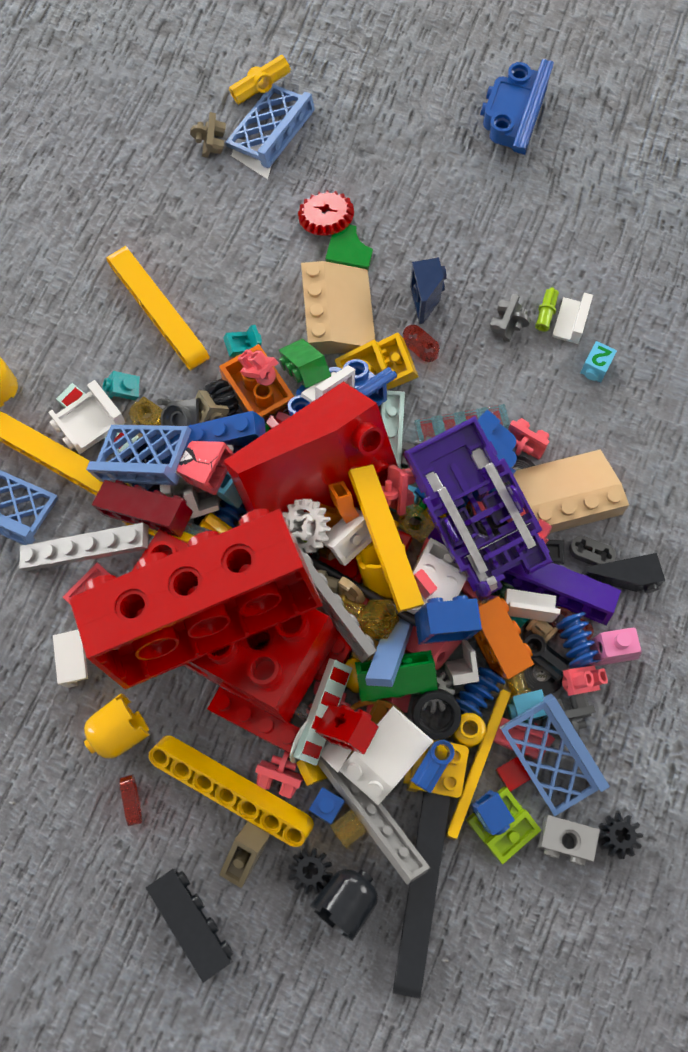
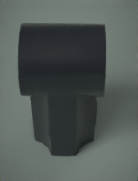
(546, 657)

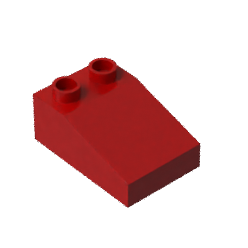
(312, 452)

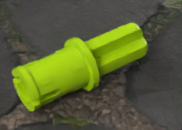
(547, 310)

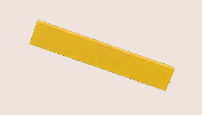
(385, 538)
(477, 765)

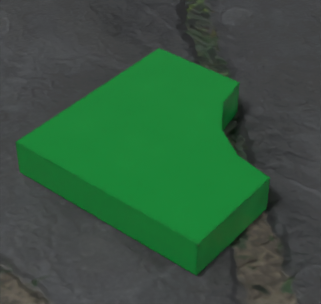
(348, 250)

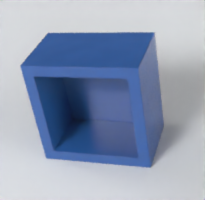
(447, 620)

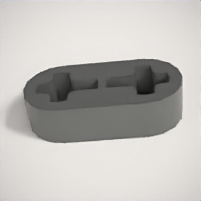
(593, 546)

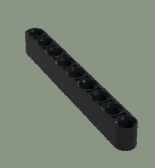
(421, 898)

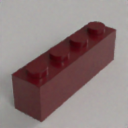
(141, 506)

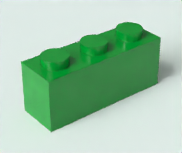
(304, 363)
(414, 675)

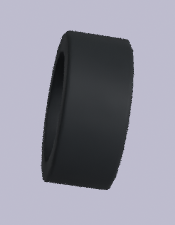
(452, 725)

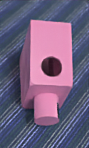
(617, 646)

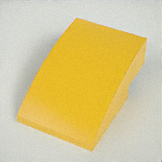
(386, 353)

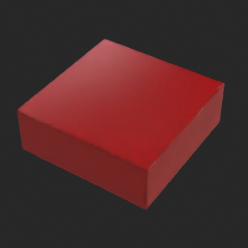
(513, 774)

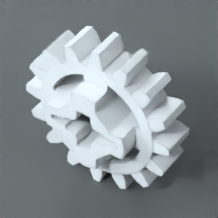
(307, 525)

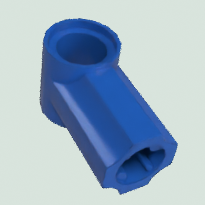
(431, 767)

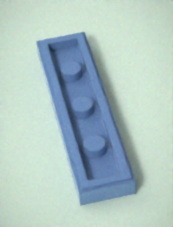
(389, 656)

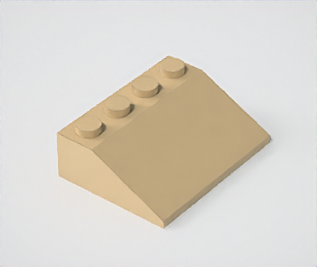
(337, 306)
(573, 490)

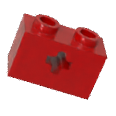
(347, 728)

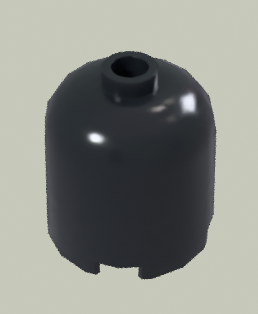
(347, 901)

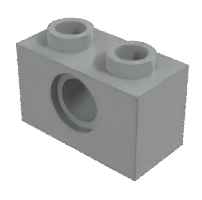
(584, 839)

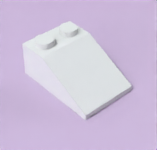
(388, 757)

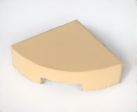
(350, 590)

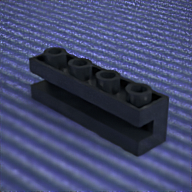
(189, 924)

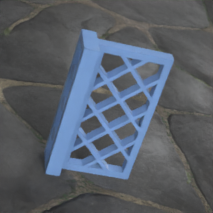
(283, 129)
(135, 470)
(15, 529)
(573, 743)

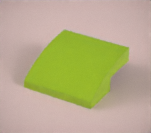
(518, 835)

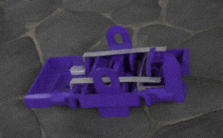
(455, 467)

